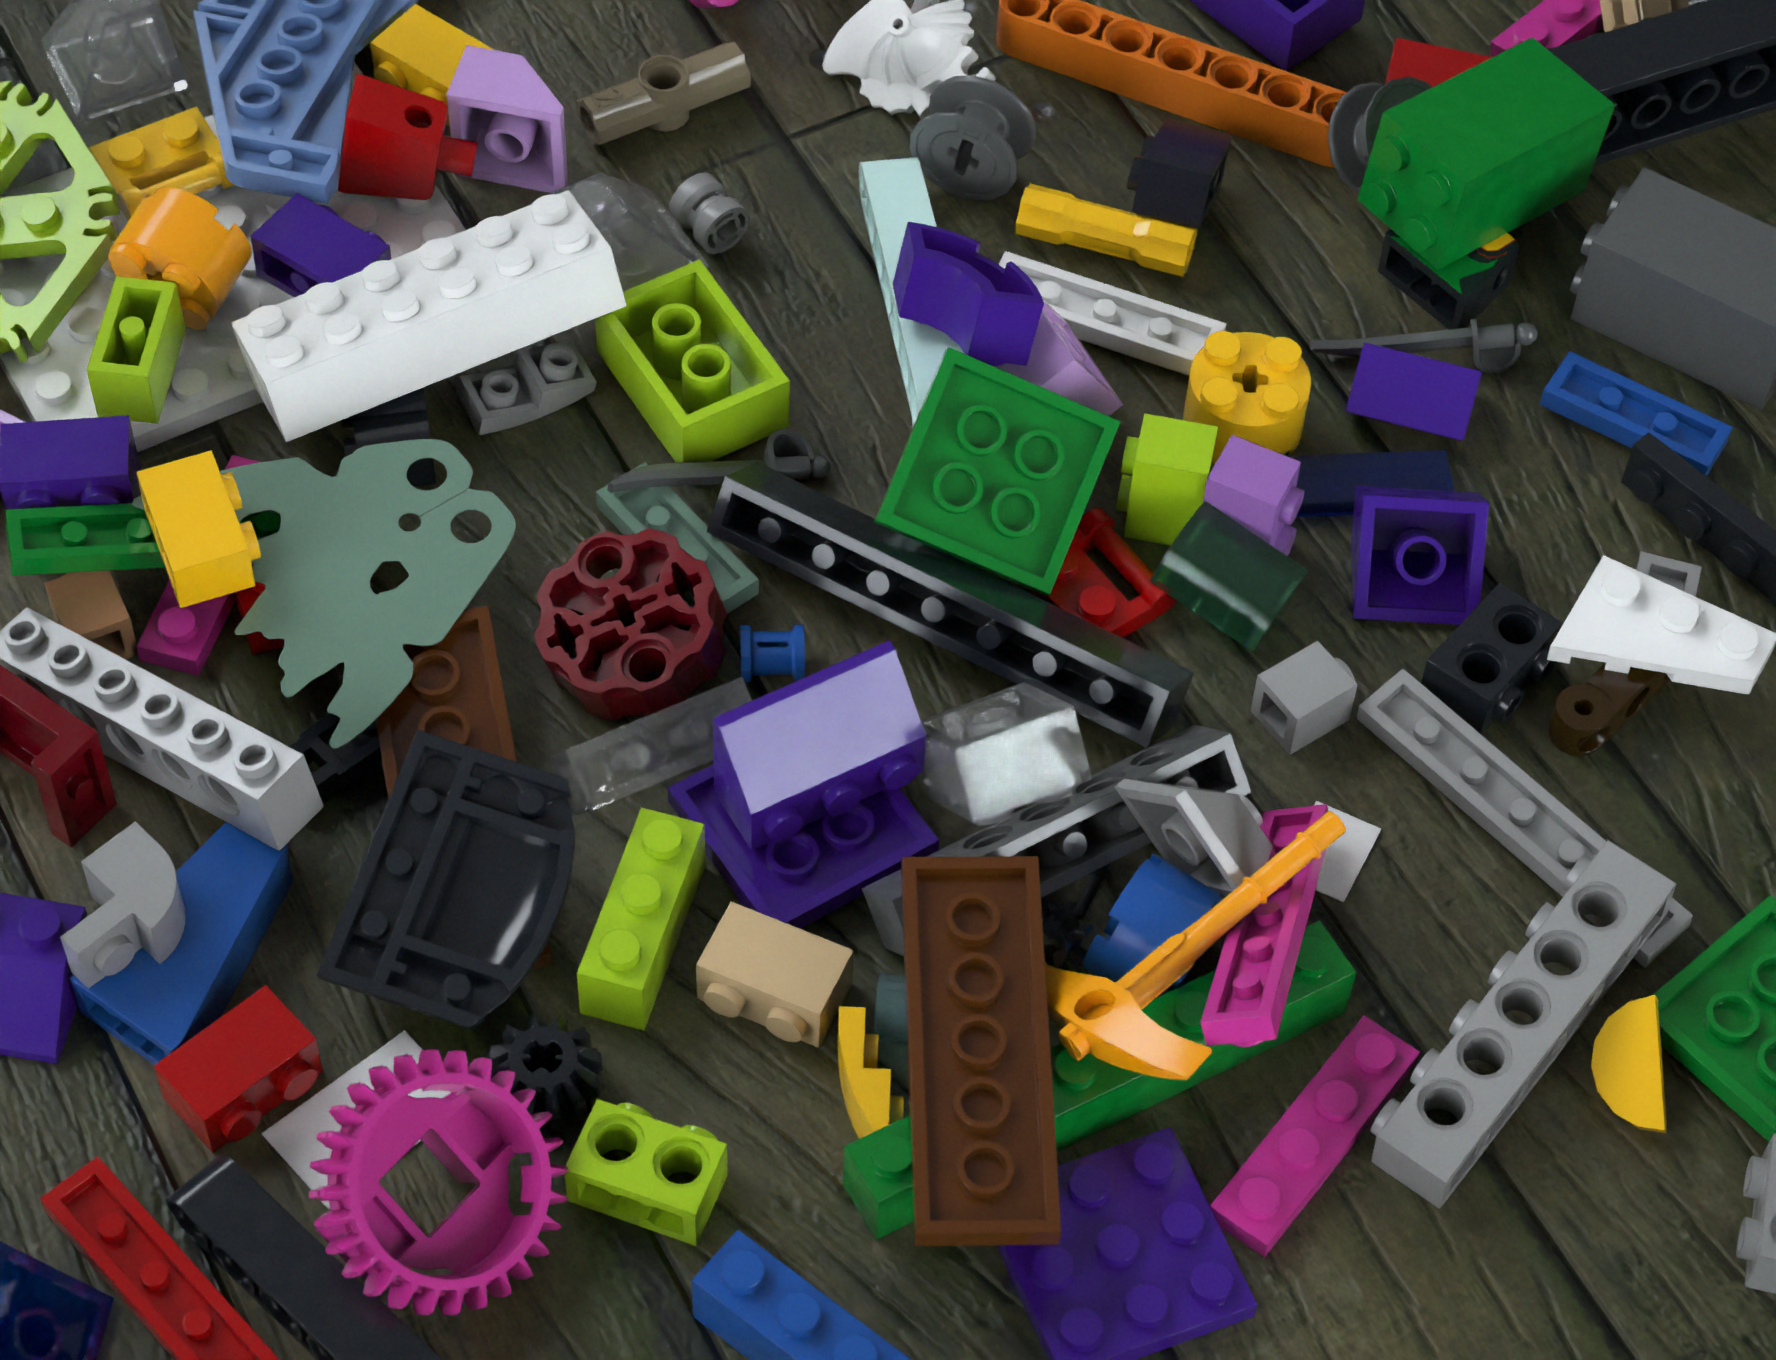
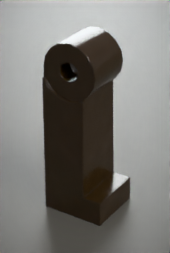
(1594, 711)

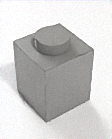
(1304, 697)

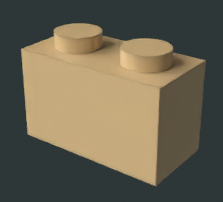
(774, 975)

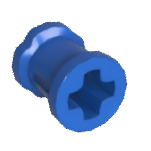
(772, 652)

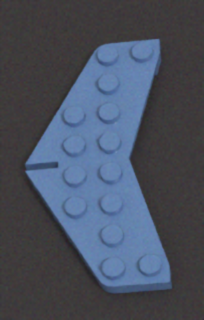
(284, 85)

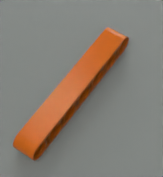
(1172, 73)

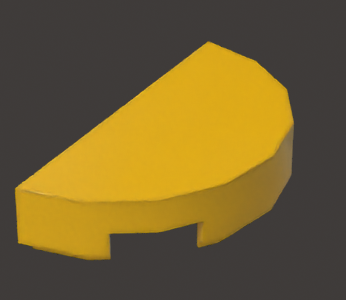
(1630, 1065)

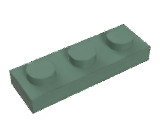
(665, 511)

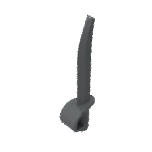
(1493, 346)
(784, 452)

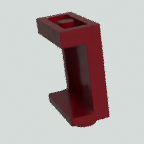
(59, 753)

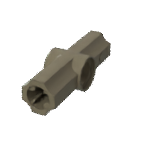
(663, 93)

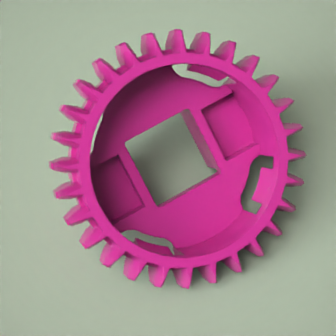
(474, 1138)

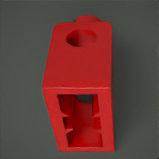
(398, 143)

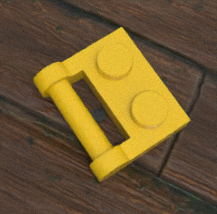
(166, 153)

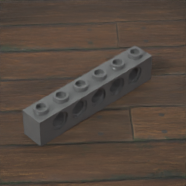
(1084, 828)

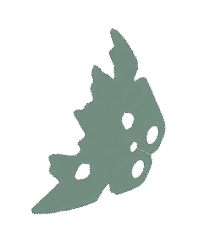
(333, 543)

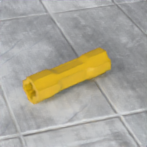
(1064, 219)

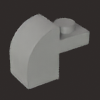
(138, 907)

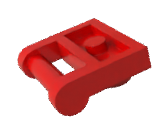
(1091, 595)

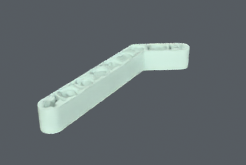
(890, 198)

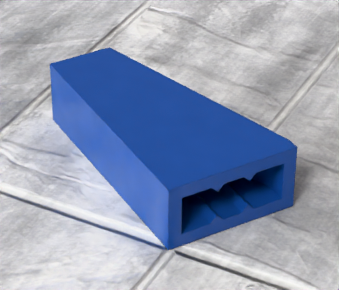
(229, 902)

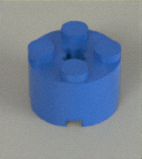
(1148, 912)

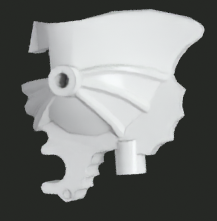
(904, 51)

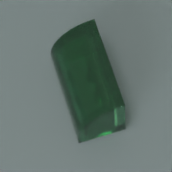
(1229, 576)

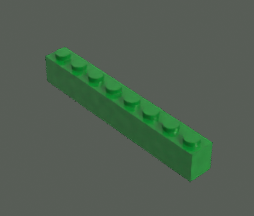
(1096, 1094)

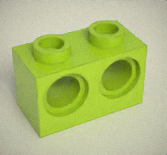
(638, 1185)

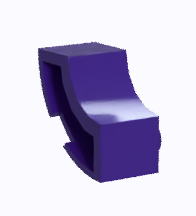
(966, 295)

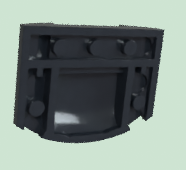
(456, 884)

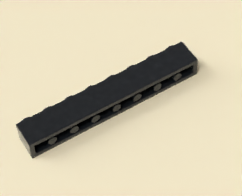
(950, 603)

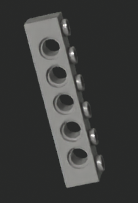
(166, 731)
(1438, 1157)

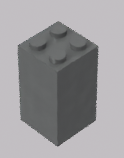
(1684, 285)

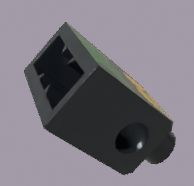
(1458, 289)

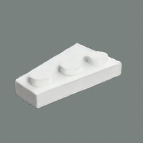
(1659, 628)

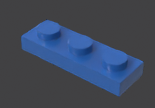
(1631, 410)

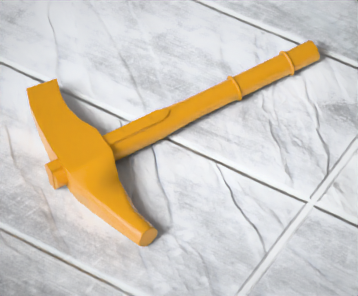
(1108, 1016)

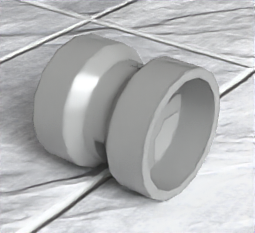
(715, 219)

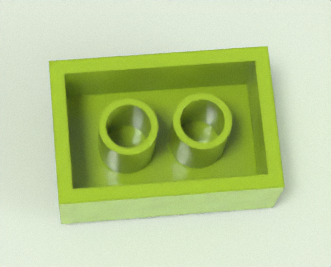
(693, 366)

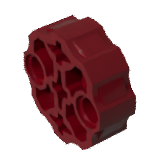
(598, 616)

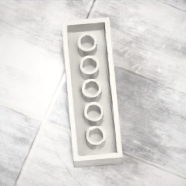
(428, 314)

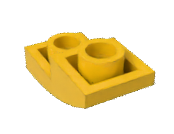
(862, 1083)

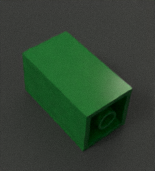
(1484, 152)

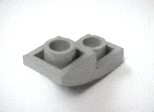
(537, 385)

